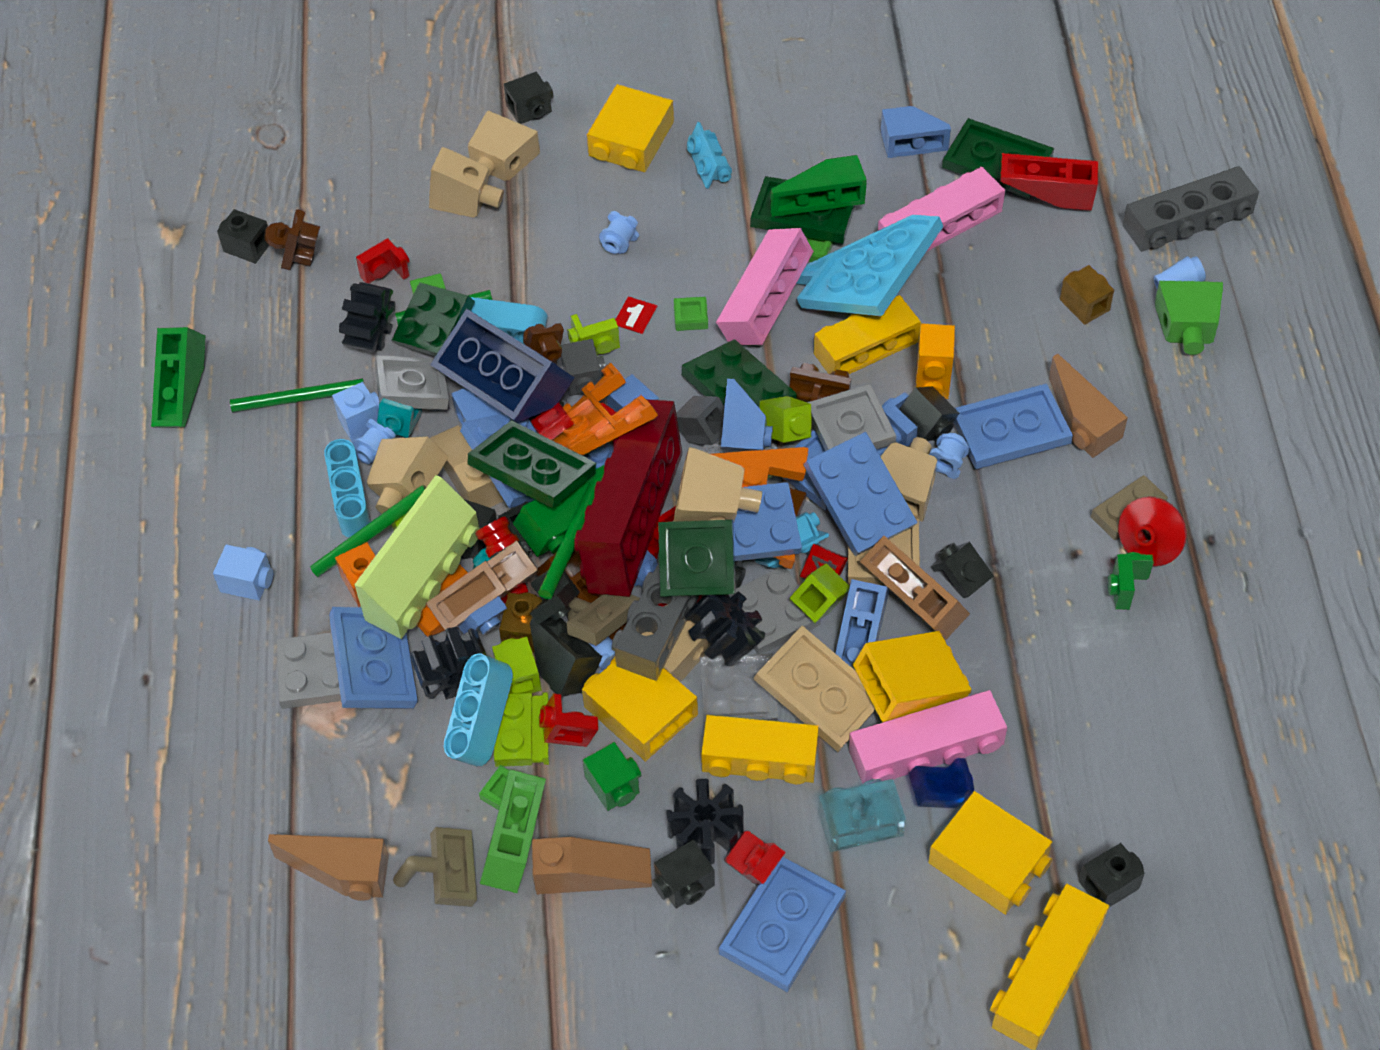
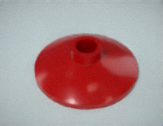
(1163, 523)

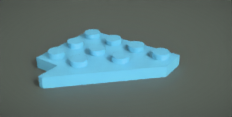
(868, 271)

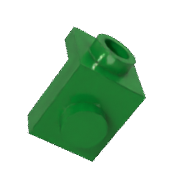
(1127, 569)

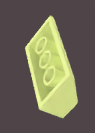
(417, 559)

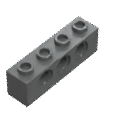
(1190, 208)
(650, 653)

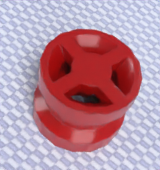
(496, 536)

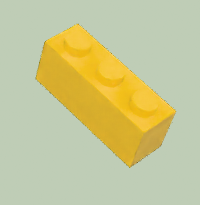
(866, 338)
(759, 749)

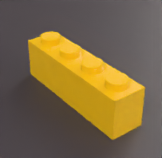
(1049, 966)

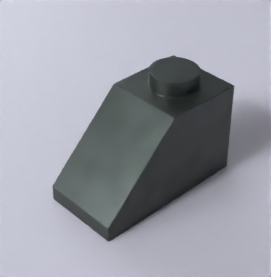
(561, 658)

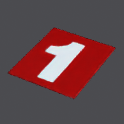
(635, 314)

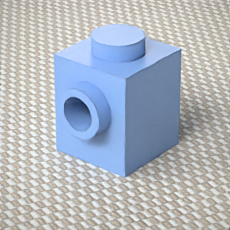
(355, 408)
(243, 572)

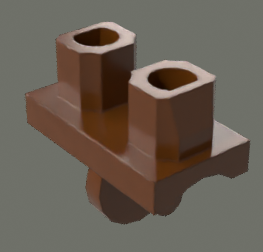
(297, 241)
(545, 340)
(814, 385)

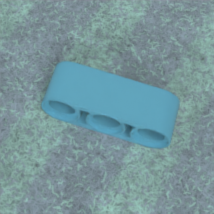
(508, 316)
(345, 473)
(478, 710)

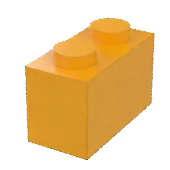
(935, 357)

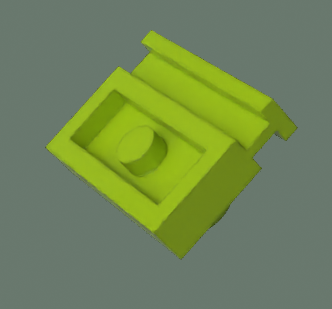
(520, 736)

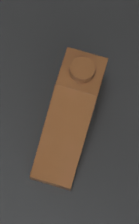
(1088, 413)
(915, 587)
(342, 863)
(588, 865)

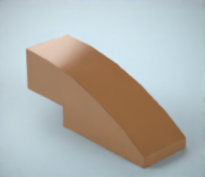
(483, 584)

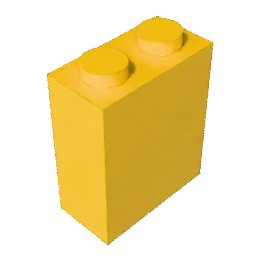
(630, 128)
(910, 674)
(638, 708)
(991, 853)

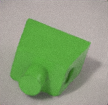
(1189, 312)

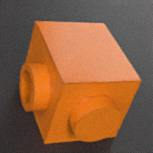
(352, 565)

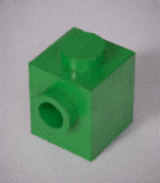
(612, 776)

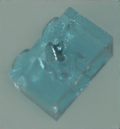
(880, 817)

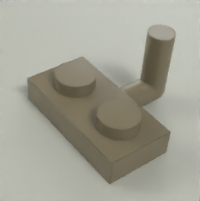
(1109, 512)
(598, 619)
(451, 867)

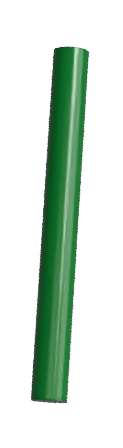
(290, 396)
(368, 531)
(567, 545)

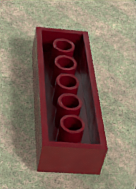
(629, 503)

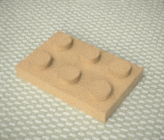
(817, 687)

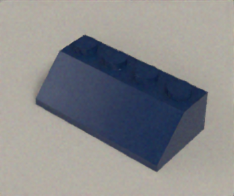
(500, 369)

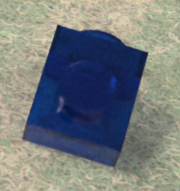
(942, 785)

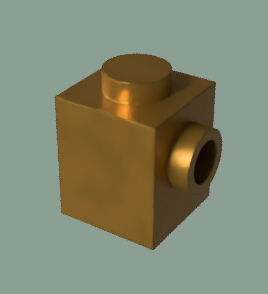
(1086, 294)
(517, 617)

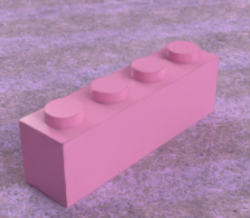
(958, 204)
(765, 286)
(928, 738)

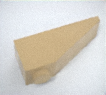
(469, 482)

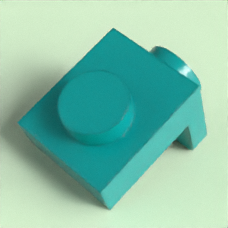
(398, 417)

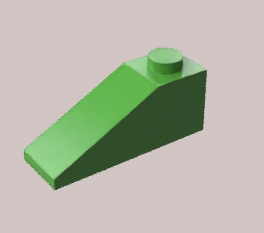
(513, 831)

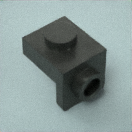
(963, 567)
(558, 604)

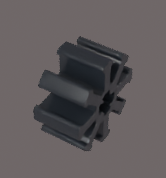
(367, 317)
(725, 626)
(443, 662)
(724, 818)

